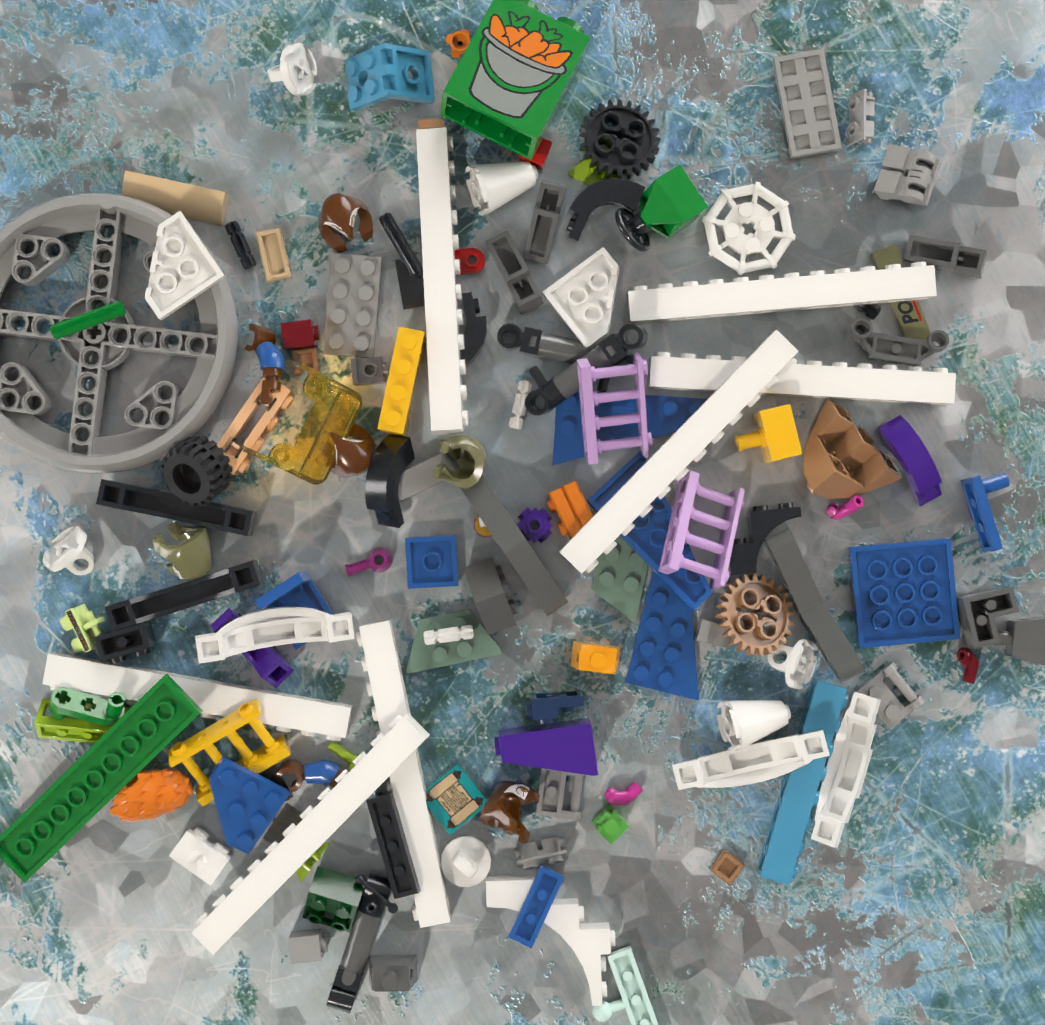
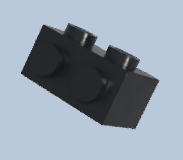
(125, 641)

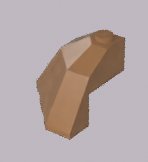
(842, 458)

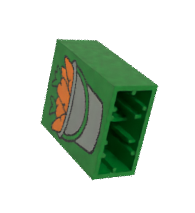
(515, 75)

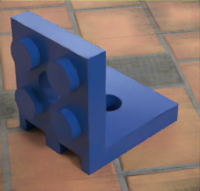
(295, 592)

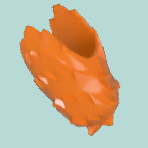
(152, 795)

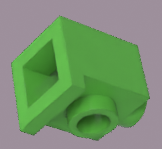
(610, 824)

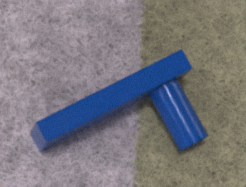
(975, 493)
(536, 906)

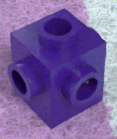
(543, 519)

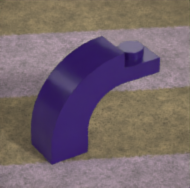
(914, 459)
(267, 661)

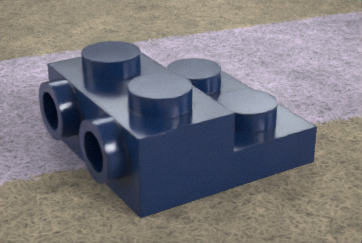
(545, 705)

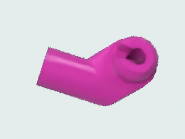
(846, 509)
(623, 798)

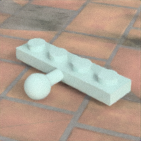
(631, 990)

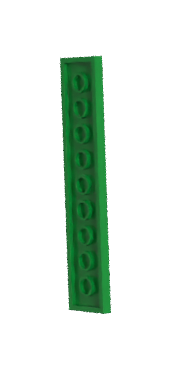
(97, 777)

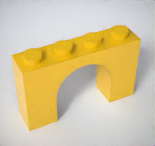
(407, 355)

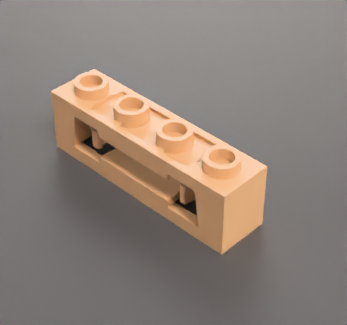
(255, 439)

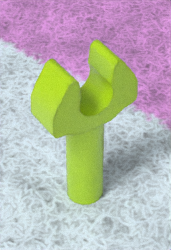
(343, 754)

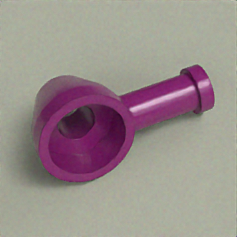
(369, 563)

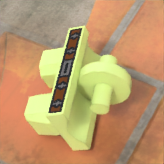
(85, 627)

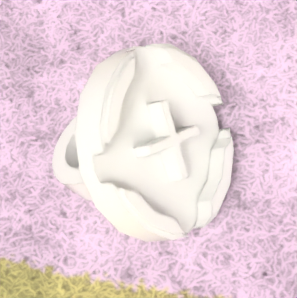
(295, 69)
(66, 549)
(799, 662)
(465, 861)

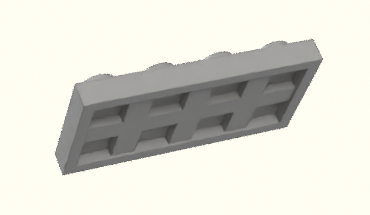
(806, 103)
(352, 305)

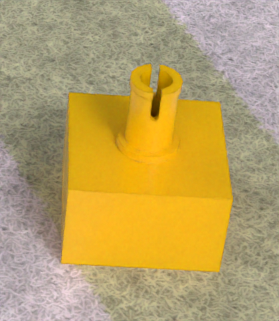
(774, 434)

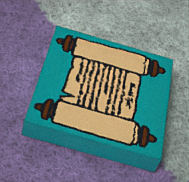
(454, 799)

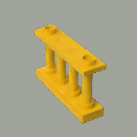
(256, 761)

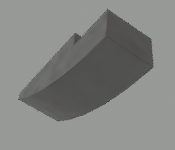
(544, 221)
(946, 256)
(514, 272)

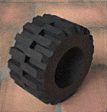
(196, 470)

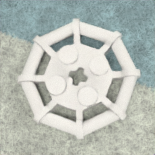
(748, 213)

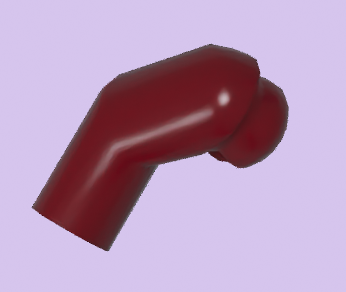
(969, 662)

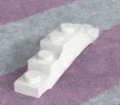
(273, 628)
(752, 763)
(846, 769)

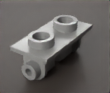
(861, 106)
(532, 856)

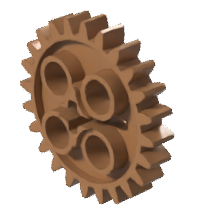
(752, 636)

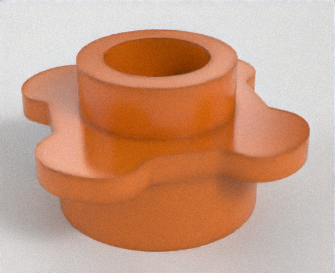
(453, 39)

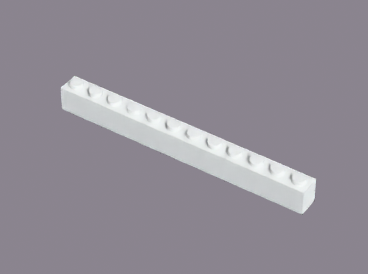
(440, 284)
(781, 294)
(809, 380)
(678, 451)
(212, 696)
(407, 780)
(310, 833)

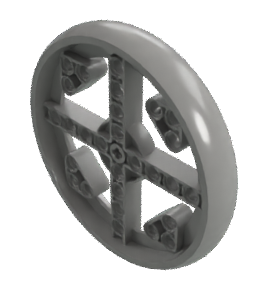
(186, 410)

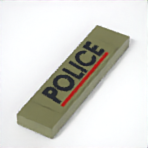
(907, 313)

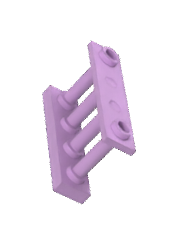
(591, 398)
(678, 534)

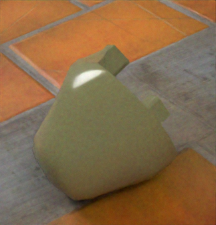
(469, 457)
(189, 558)

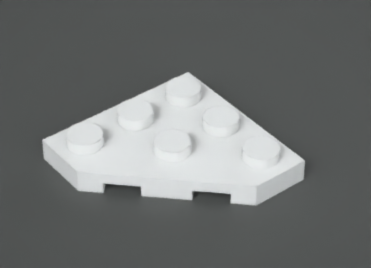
(179, 267)
(587, 297)

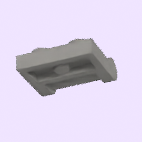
(890, 708)
(552, 794)

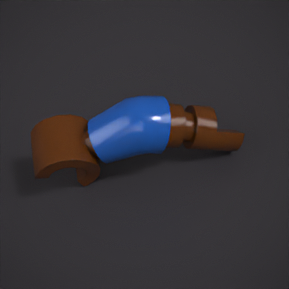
(270, 358)
(317, 772)

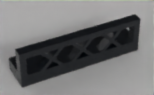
(393, 845)

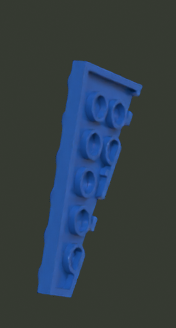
(663, 417)
(650, 535)
(664, 644)

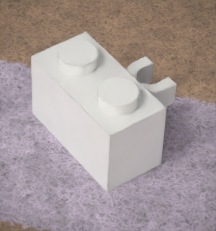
(201, 855)

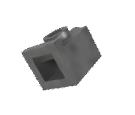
(359, 375)

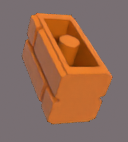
(570, 507)

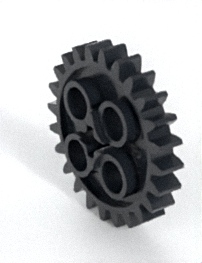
(613, 159)

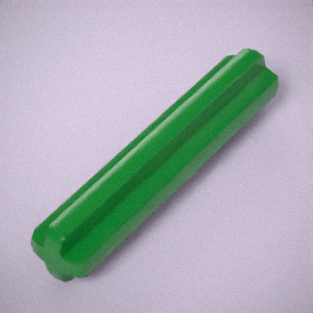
(88, 320)

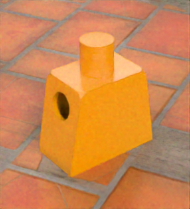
(595, 657)

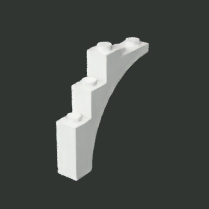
(586, 939)

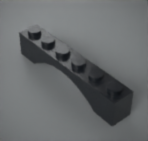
(165, 505)
(184, 595)

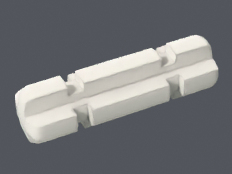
(519, 404)
(448, 634)

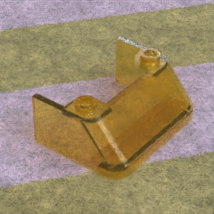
(314, 450)

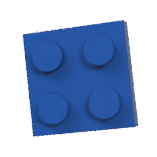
(431, 562)

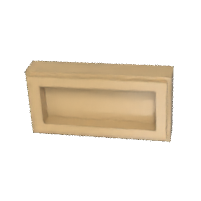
(273, 254)

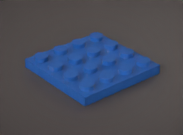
(904, 593)

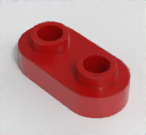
(466, 268)

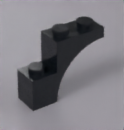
(760, 524)

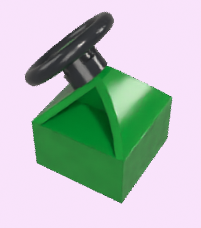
(664, 207)

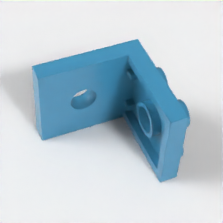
(388, 76)

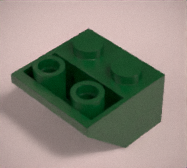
(333, 900)

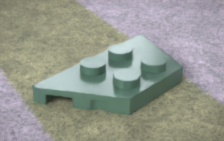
(621, 578)
(443, 654)

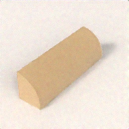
(172, 196)

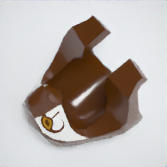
(340, 213)
(351, 454)
(505, 808)

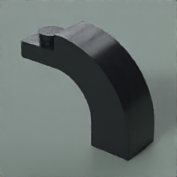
(614, 192)
(475, 329)
(384, 476)

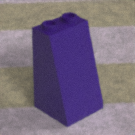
(552, 746)

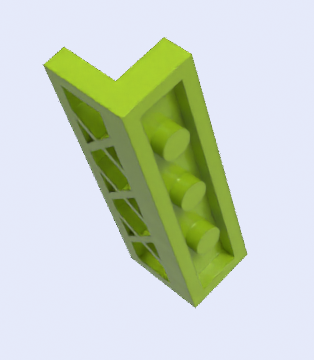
(68, 728)

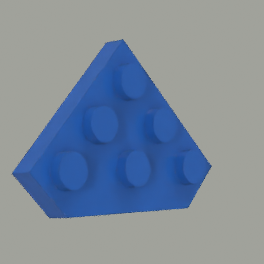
(244, 803)

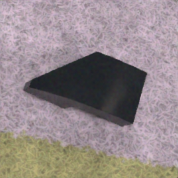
(411, 289)

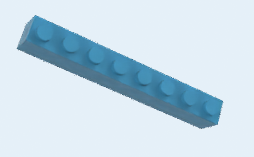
(800, 787)

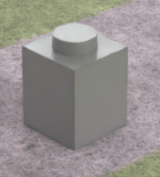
(307, 946)

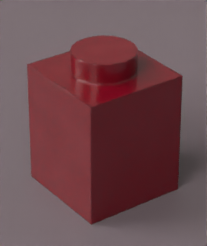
(300, 334)

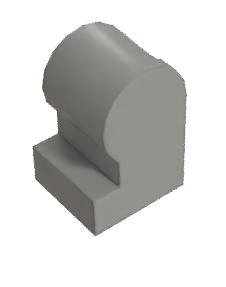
(708, 632)

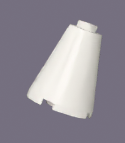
(499, 183)
(750, 720)

